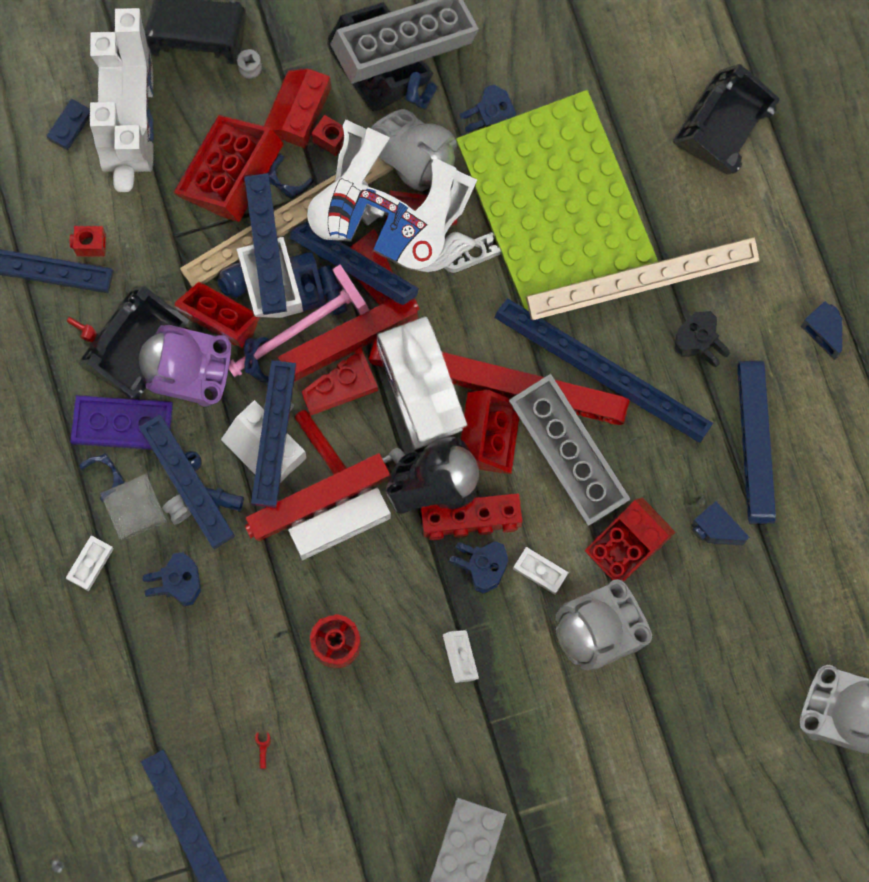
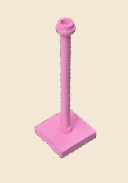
(348, 295)

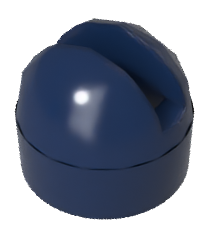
(197, 462)

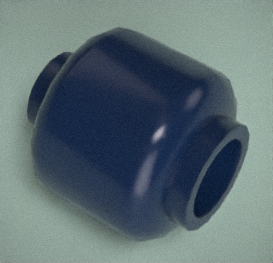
(232, 281)

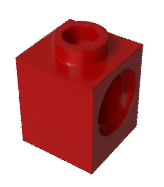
(323, 129)
(96, 248)

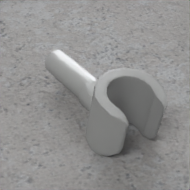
(394, 455)

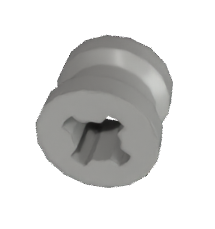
(252, 68)
(177, 509)

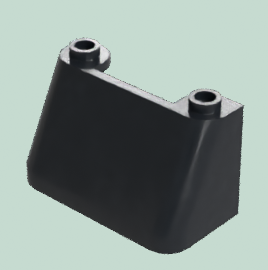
(196, 27)
(386, 87)
(726, 118)
(117, 347)

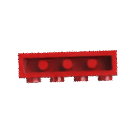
(479, 516)

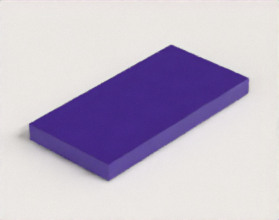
(115, 421)

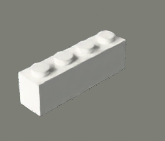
(339, 523)

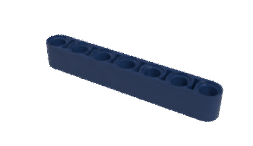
(756, 442)

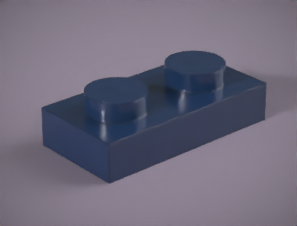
(69, 124)

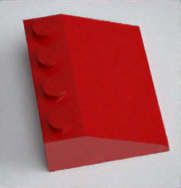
(223, 160)

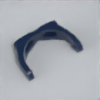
(412, 92)
(290, 191)
(255, 371)
(118, 479)

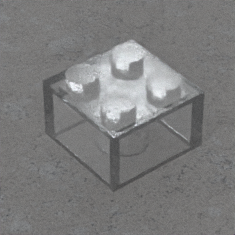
(133, 507)

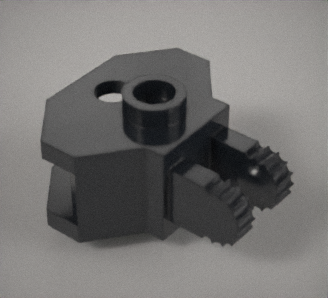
(700, 338)

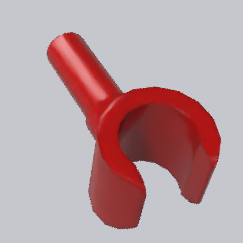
(88, 333)
(263, 749)

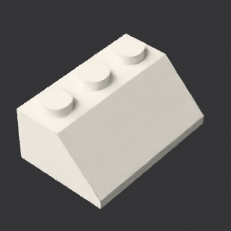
(249, 268)
(244, 441)

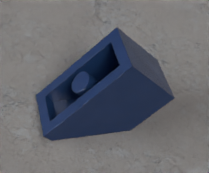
(307, 281)
(825, 328)
(718, 527)

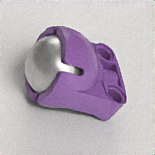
(185, 364)

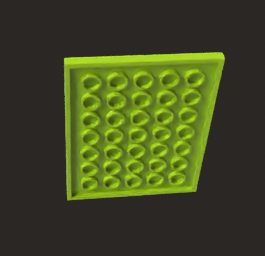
(555, 197)

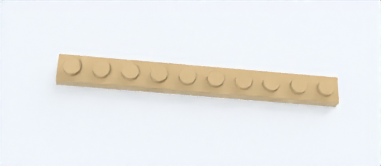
(286, 219)
(642, 278)

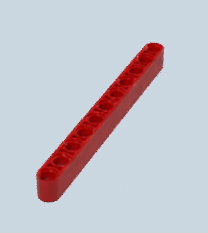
(510, 382)

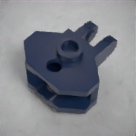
(489, 110)
(481, 562)
(174, 582)

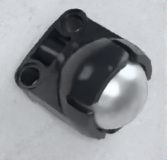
(438, 476)

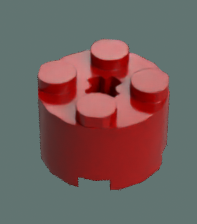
(331, 628)

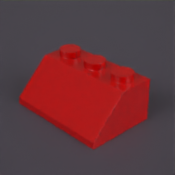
(298, 105)
(218, 313)
(490, 430)

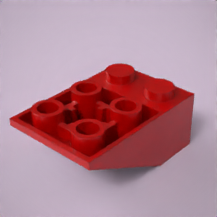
(630, 540)

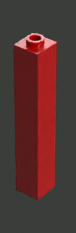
(349, 336)
(317, 497)

